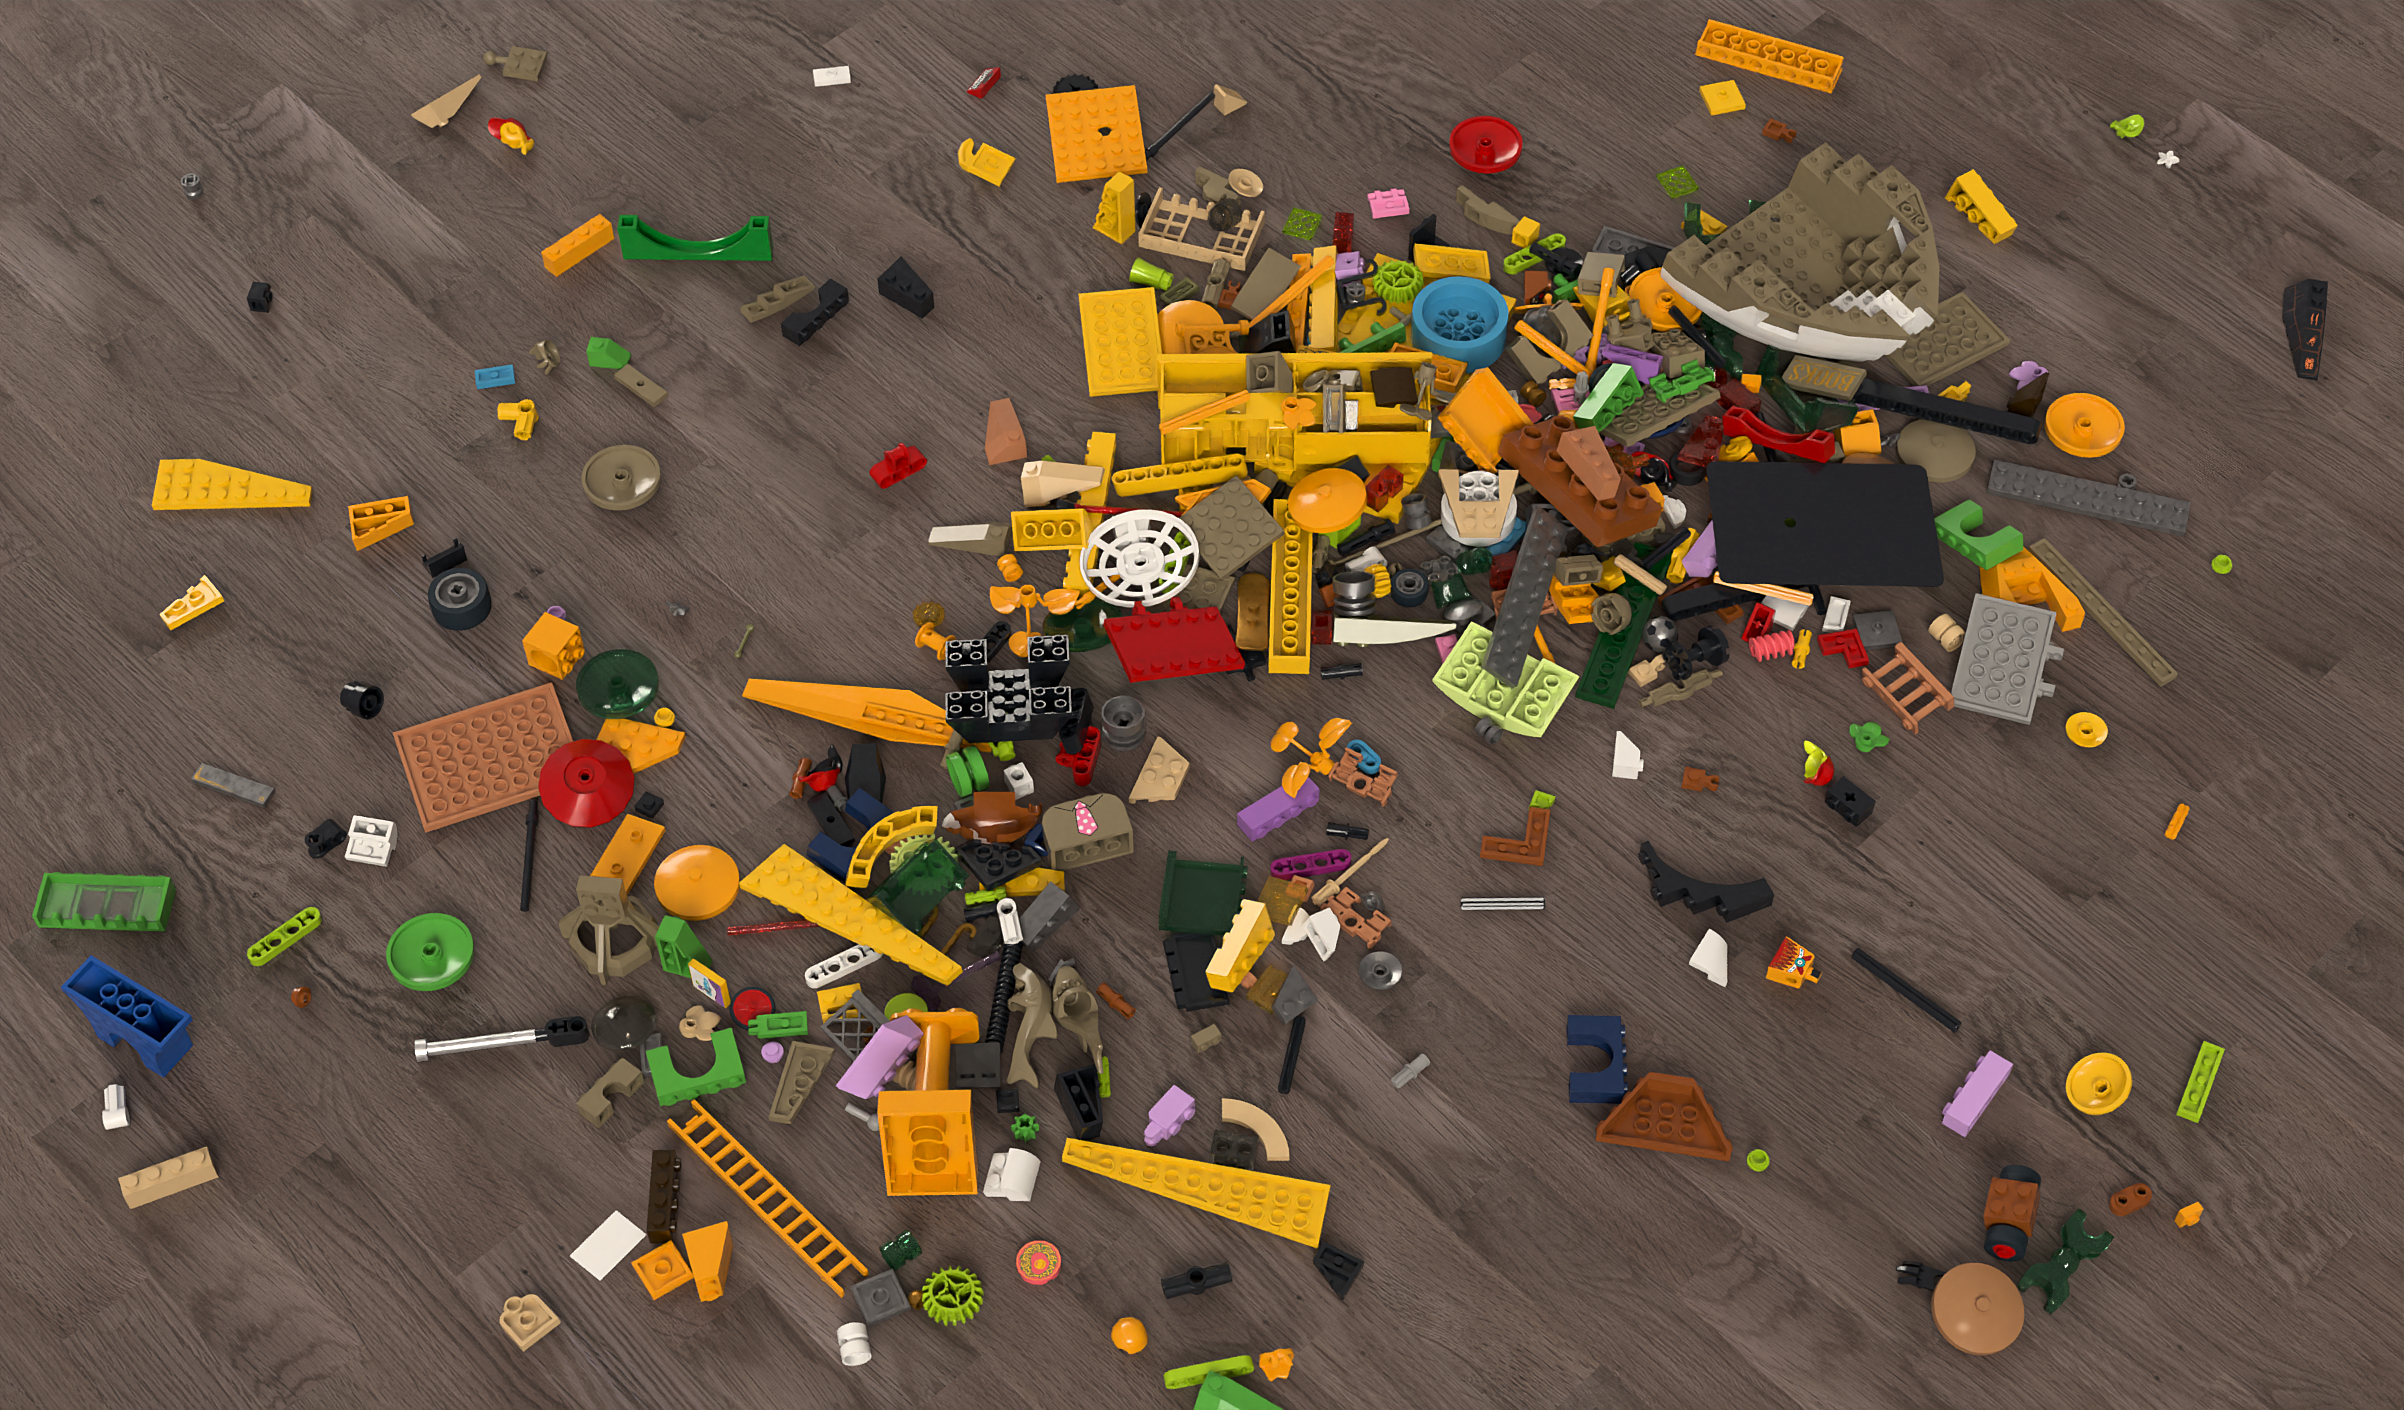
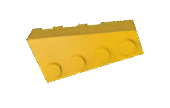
(1981, 206)

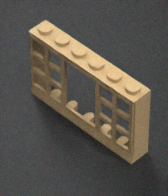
(1191, 251)

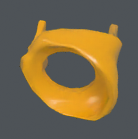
(1276, 1363)

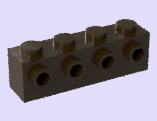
(662, 1196)

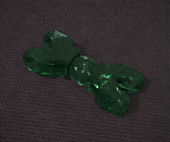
(1722, 341)
(2064, 1261)

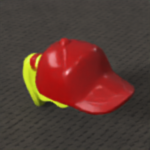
(1818, 767)

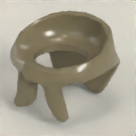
(543, 350)
(1315, 381)

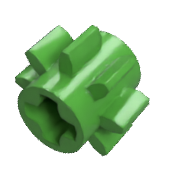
(1025, 1127)

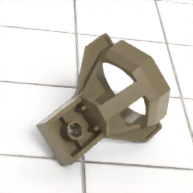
(605, 907)

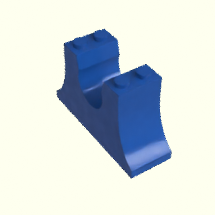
(130, 1012)

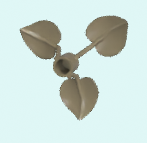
(1426, 376)

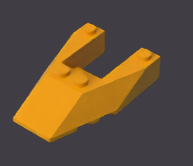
(2029, 582)

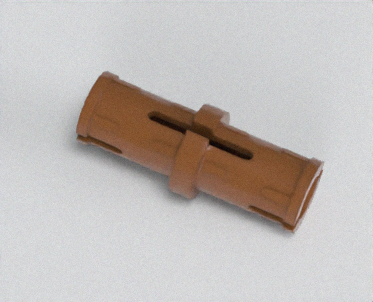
(798, 787)
(1116, 1000)

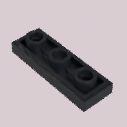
(830, 820)

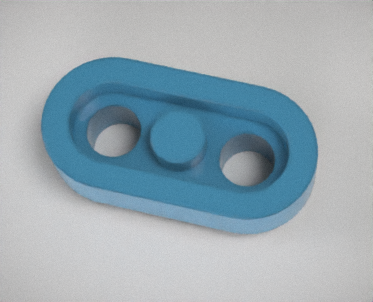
(1369, 756)

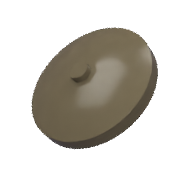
(1938, 447)
(621, 477)

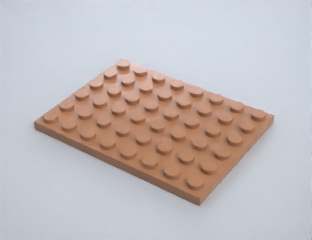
(482, 755)

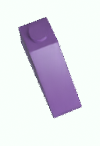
(1643, 363)

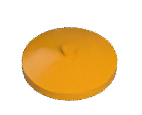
(1657, 298)
(1190, 313)
(2084, 425)
(1327, 500)
(697, 882)

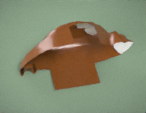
(993, 818)

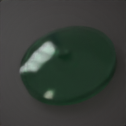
(1083, 625)
(617, 684)

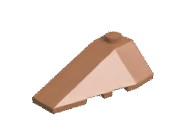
(1004, 434)

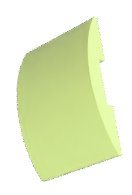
(1521, 710)

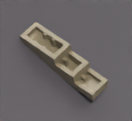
(781, 297)

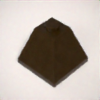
(2028, 397)

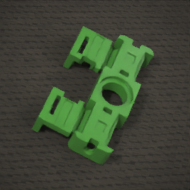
(1693, 378)

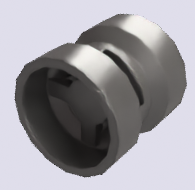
(192, 186)
(1488, 730)

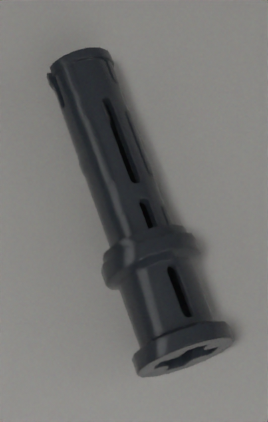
(1562, 263)
(1374, 533)

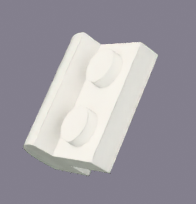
(371, 840)
(1012, 1175)

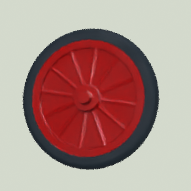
(749, 1004)

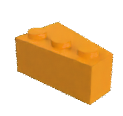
(378, 520)

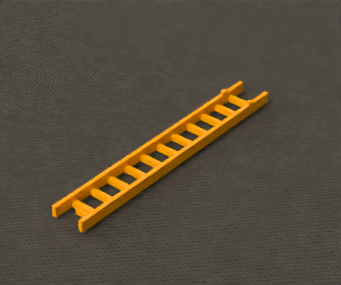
(784, 1233)

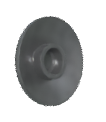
(1380, 963)

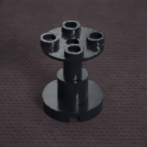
(1709, 647)

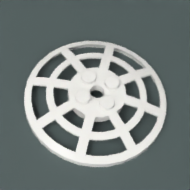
(1139, 552)

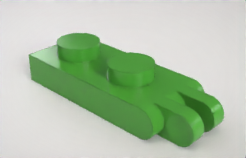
(779, 1025)

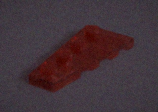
(1704, 443)

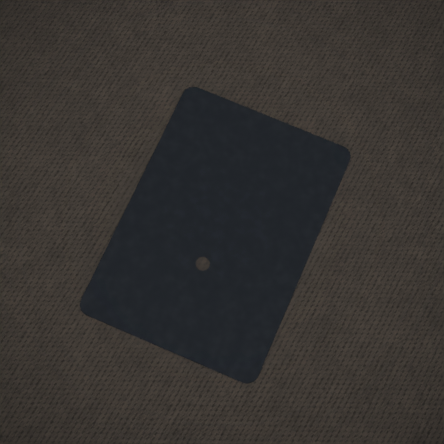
(1849, 529)

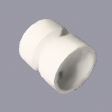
(854, 1344)

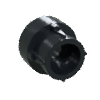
(362, 699)

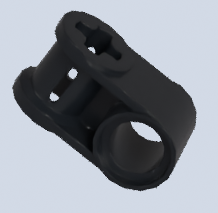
(326, 836)

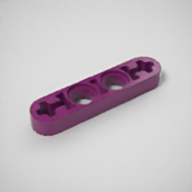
(1310, 862)

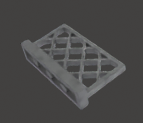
(871, 1014)

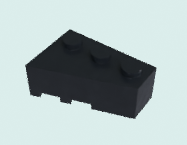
(1081, 1100)

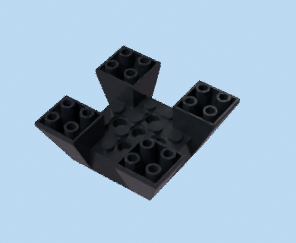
(1030, 696)

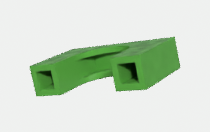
(1983, 551)
(674, 1087)

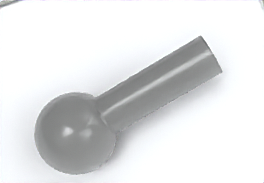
(872, 1120)

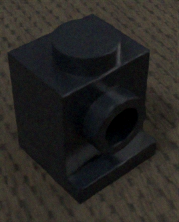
(259, 297)

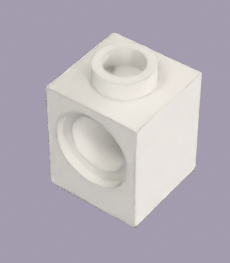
(1020, 787)

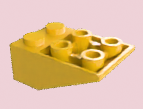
(1615, 306)

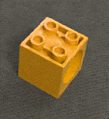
(553, 646)

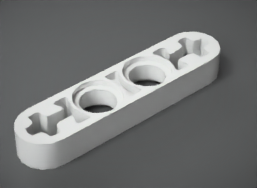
(845, 966)

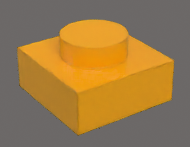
(1751, 382)
(2189, 1215)

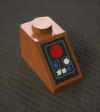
(1535, 286)

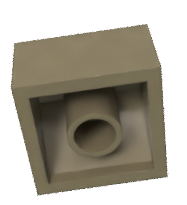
(1268, 373)

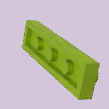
(2200, 1081)

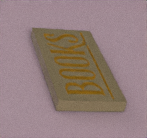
(1823, 377)

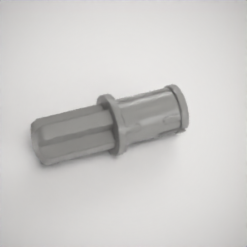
(1581, 387)
(1410, 1071)

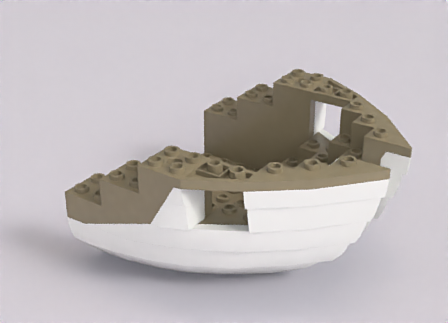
(1829, 269)

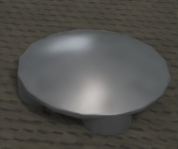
(1439, 569)
(1463, 610)

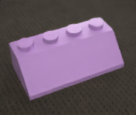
(881, 1058)

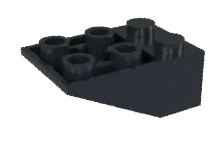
(1270, 335)

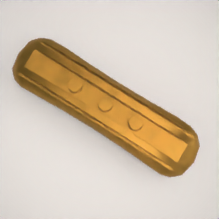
(1252, 612)

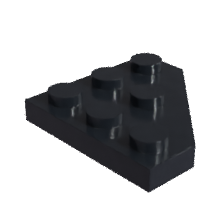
(997, 862)

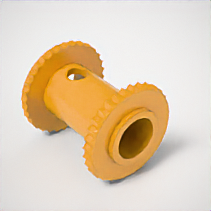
(929, 637)

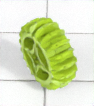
(1398, 281)
(967, 1286)

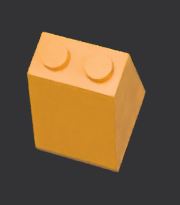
(709, 1257)

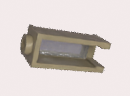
(1334, 406)

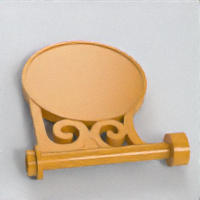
(1205, 333)

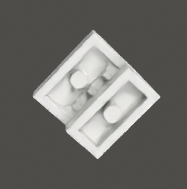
(1787, 612)

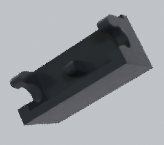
(445, 560)

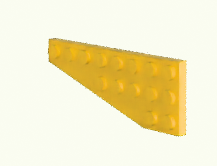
(218, 486)

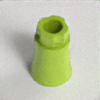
(1150, 275)

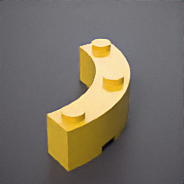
(895, 827)

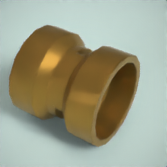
(1533, 394)

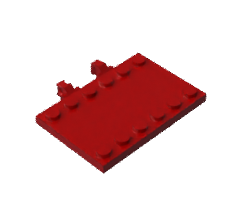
(1173, 642)

